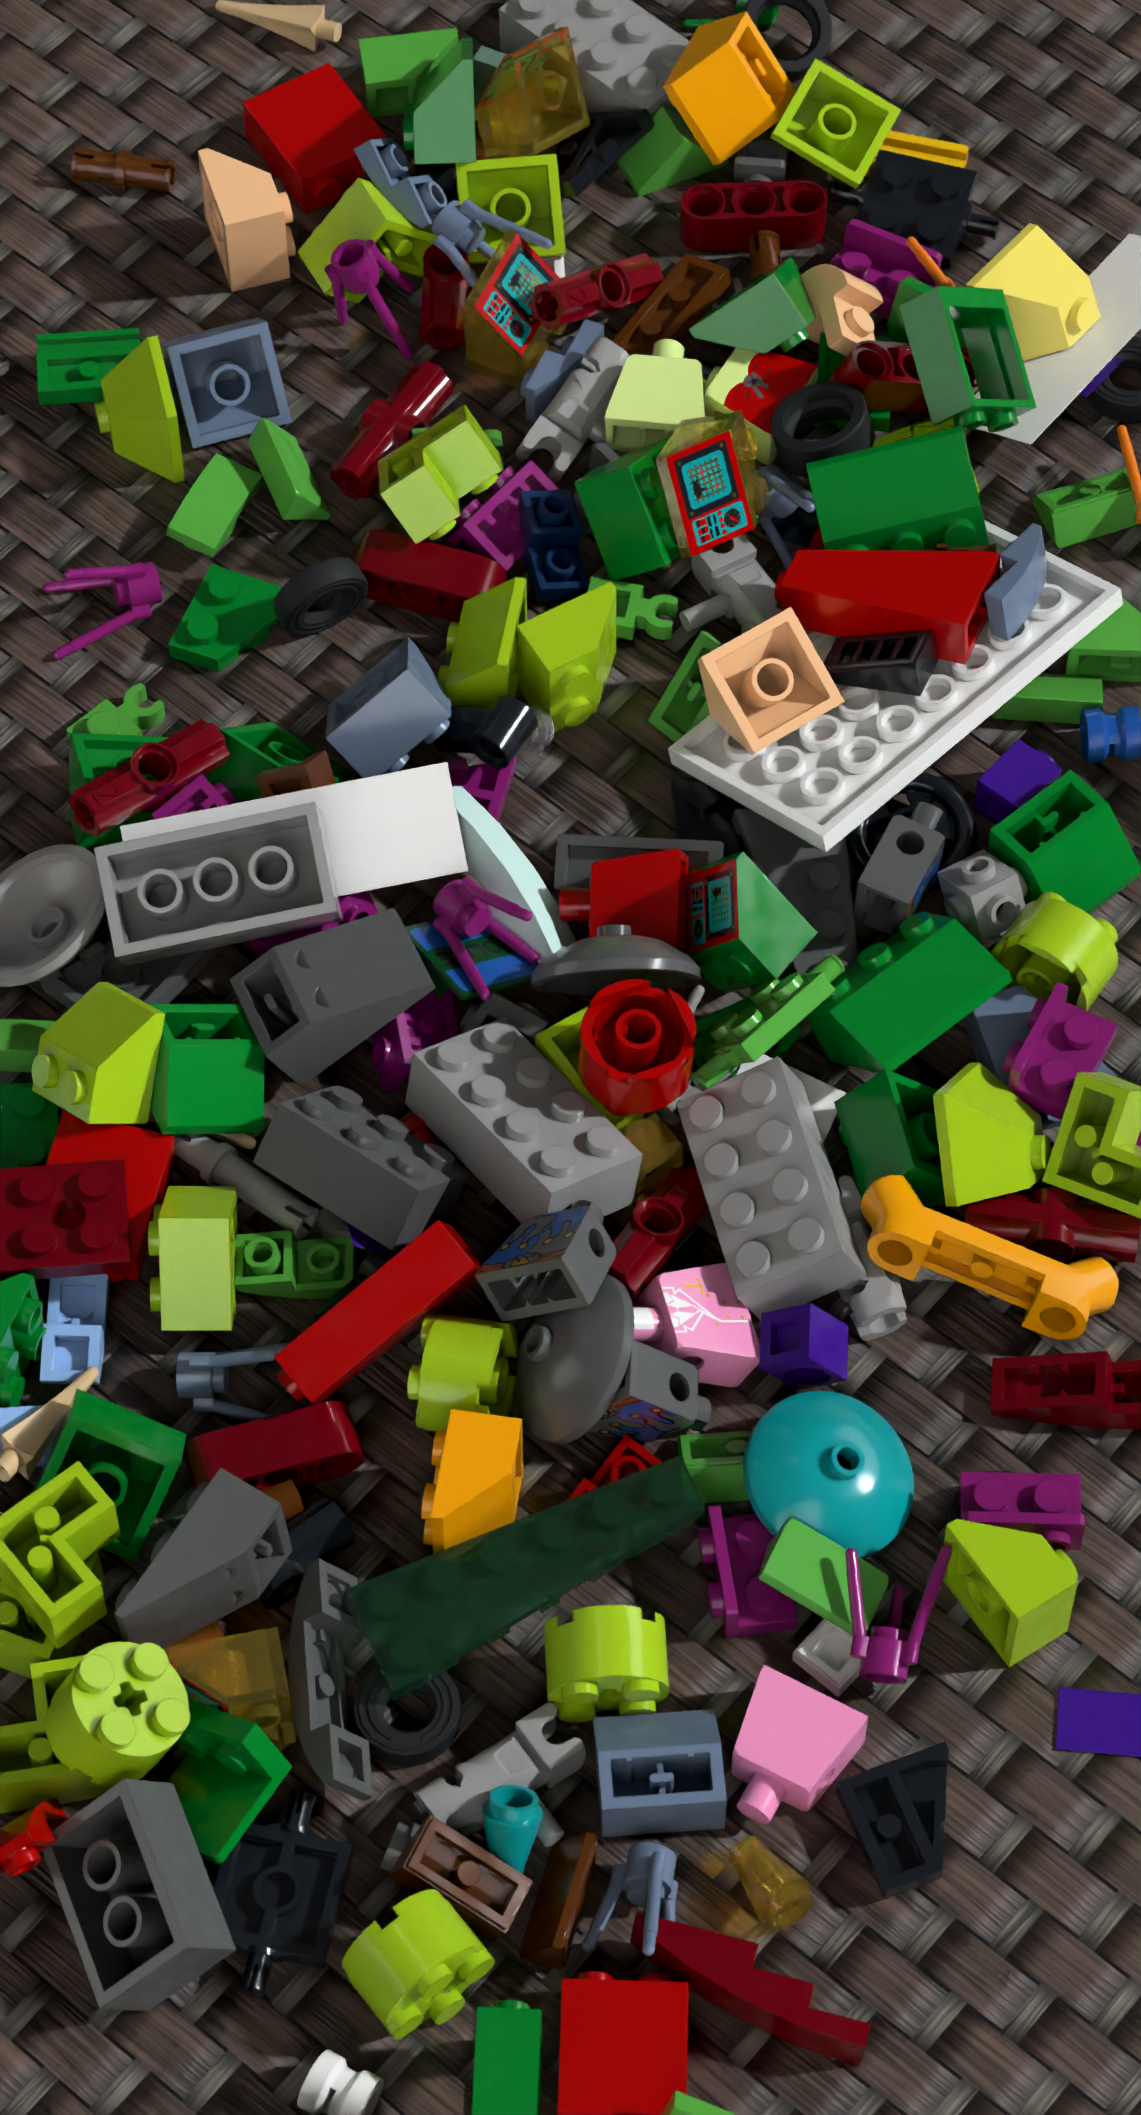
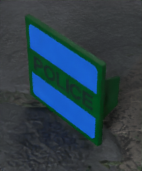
(494, 960)

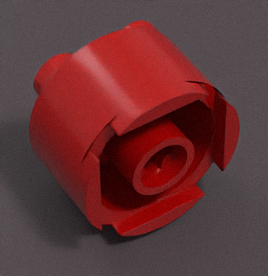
(636, 1047)

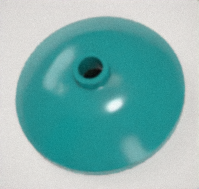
(796, 1471)

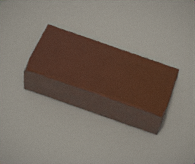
(469, 1877)
(560, 1901)

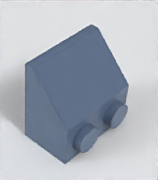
(225, 381)
(388, 712)

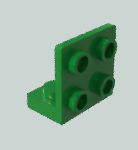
(224, 1777)

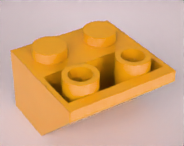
(728, 86)
(473, 1479)

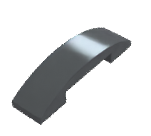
(317, 1680)

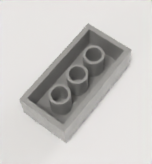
(616, 44)
(218, 884)
(520, 1124)
(770, 1189)

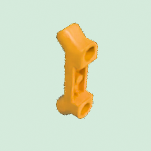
(1053, 1293)

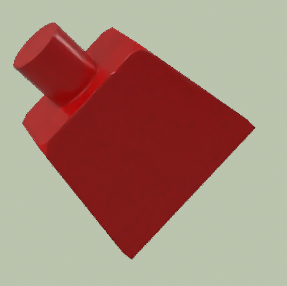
(635, 891)

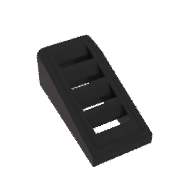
(895, 661)

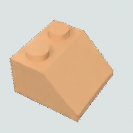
(246, 220)

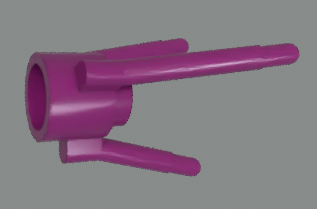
(357, 268)
(132, 586)
(465, 910)
(886, 1652)

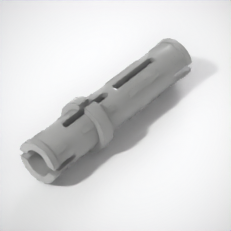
(222, 1166)

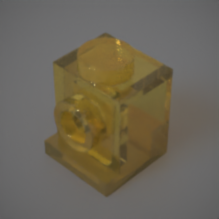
(659, 1149)

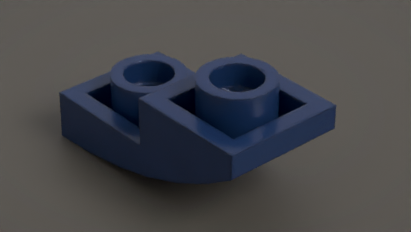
(550, 546)

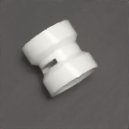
(338, 2089)

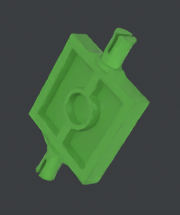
(773, 1012)

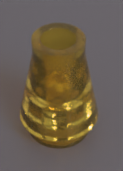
(772, 1886)

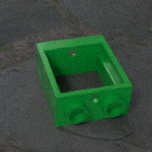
(991, 348)
(508, 2059)

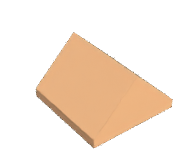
(767, 682)

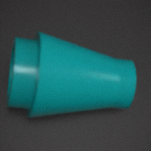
(511, 1823)

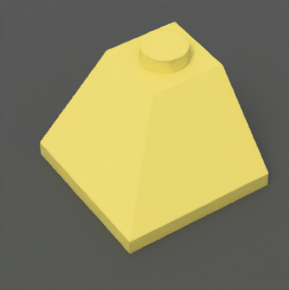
(1043, 290)

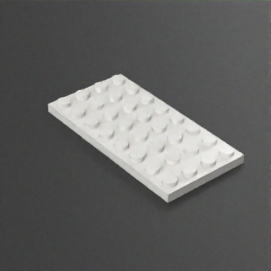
(878, 741)

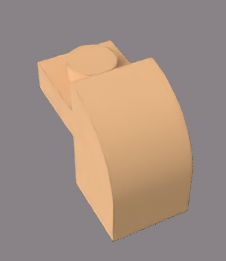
(840, 307)

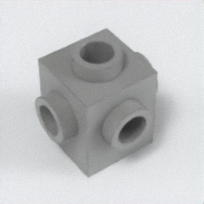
(983, 894)

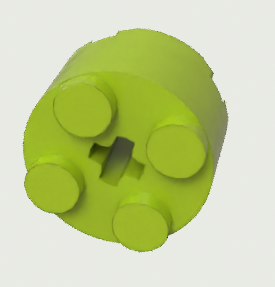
(1062, 945)
(462, 1369)
(606, 1662)
(117, 1712)
(416, 1964)

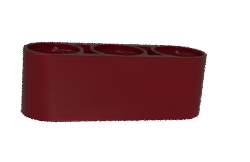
(726, 214)
(887, 376)
(423, 574)
(293, 1445)

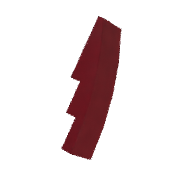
(1068, 1390)
(724, 1974)

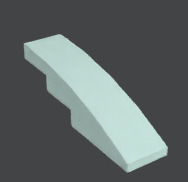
(509, 874)

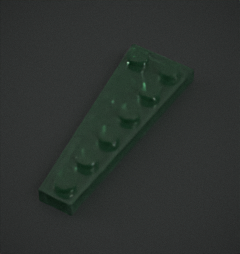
(475, 1591)

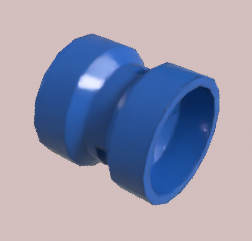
(1110, 734)

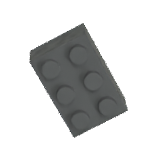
(361, 1165)
(137, 1895)

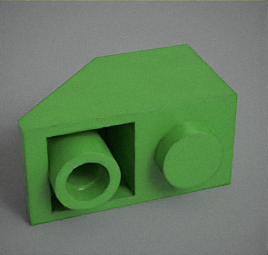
(397, 65)

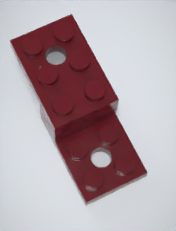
(34, 1199)

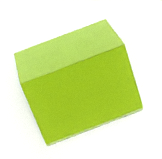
(519, 191)

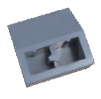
(659, 1773)

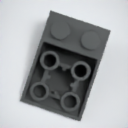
(330, 991)
(208, 1565)

